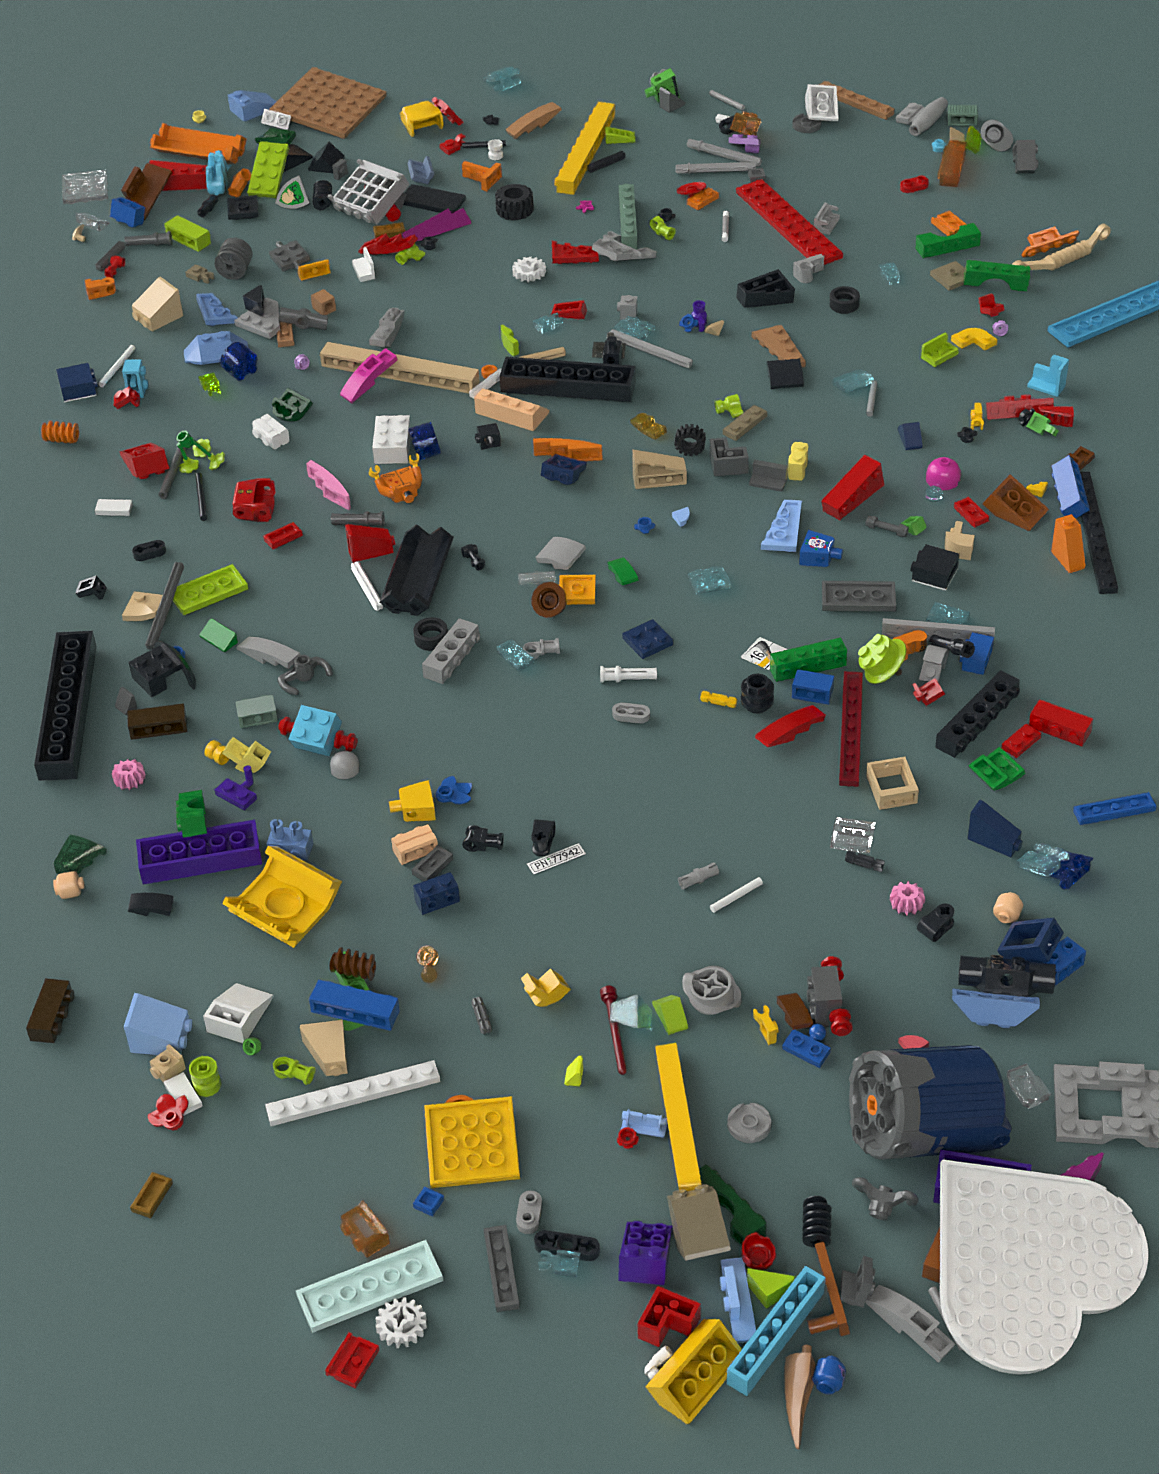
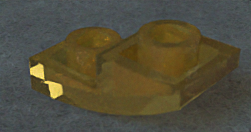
(646, 425)

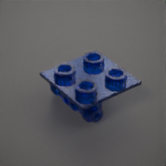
(1072, 869)

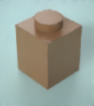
(323, 302)

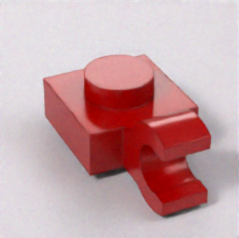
(451, 146)

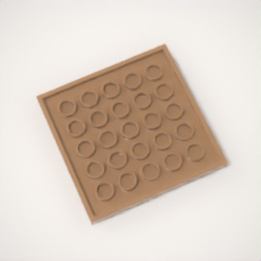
(329, 102)

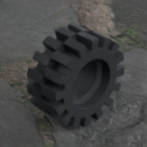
(690, 432)

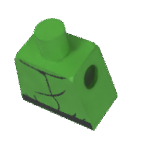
(665, 80)

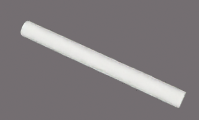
(116, 366)

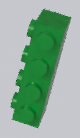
(810, 658)

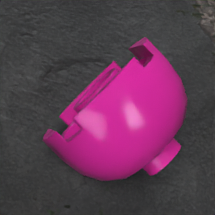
(943, 473)

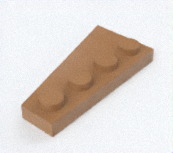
(778, 343)

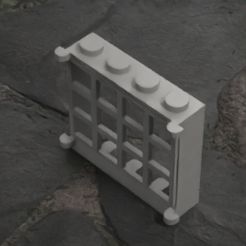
(382, 205)

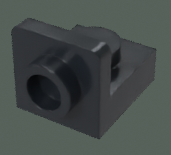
(90, 586)

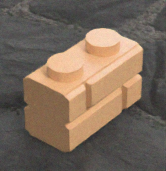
(414, 844)

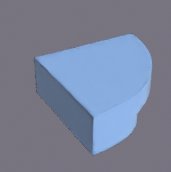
(681, 516)

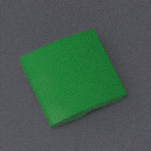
(997, 769)

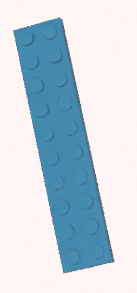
(1107, 315)

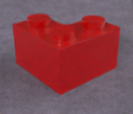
(665, 1312)

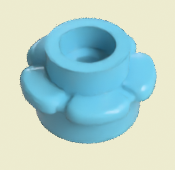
(938, 145)

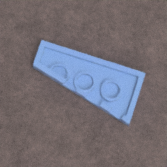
(784, 529)

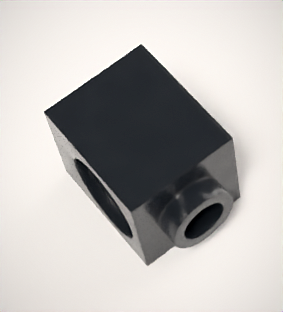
(488, 436)

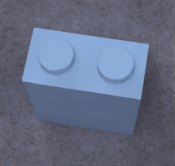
(154, 1025)

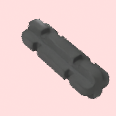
(481, 1015)

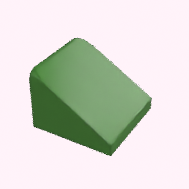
(915, 523)

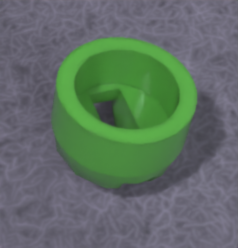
(252, 1049)

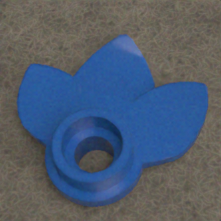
(453, 792)

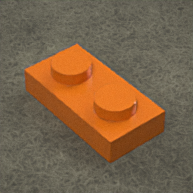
(702, 198)

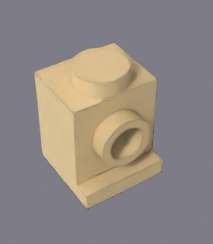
(167, 1064)

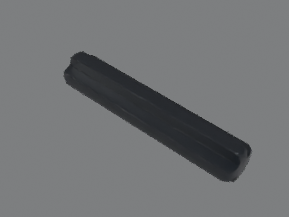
(599, 164)

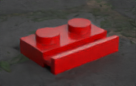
(352, 1360)

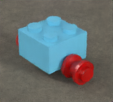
(317, 731)

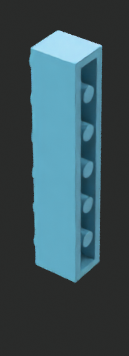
(775, 1331)

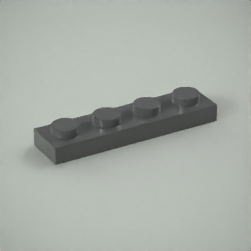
(501, 1268)

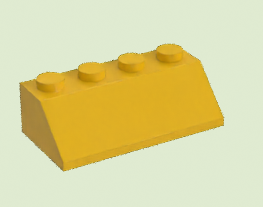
(695, 1370)

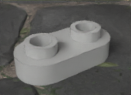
(631, 712)
(529, 1210)

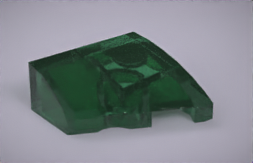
(77, 854)

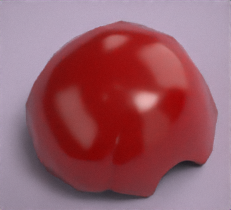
(758, 1252)

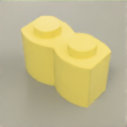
(798, 461)

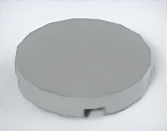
(749, 1123)

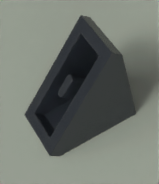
(255, 300)

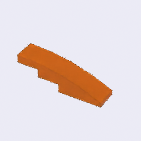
(569, 448)

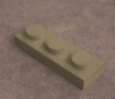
(744, 422)

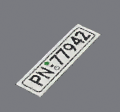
(556, 858)

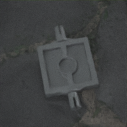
(289, 255)

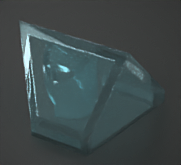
(631, 1012)

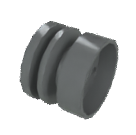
(233, 258)

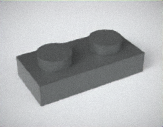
(432, 863)

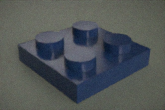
(647, 639)

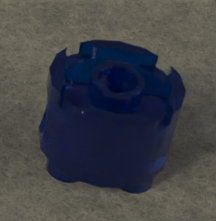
(239, 361)
(424, 440)

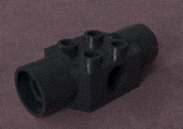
(1024, 978)

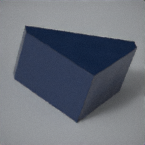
(910, 435)

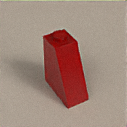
(368, 542)

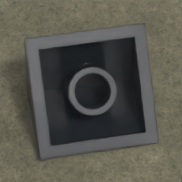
(326, 158)

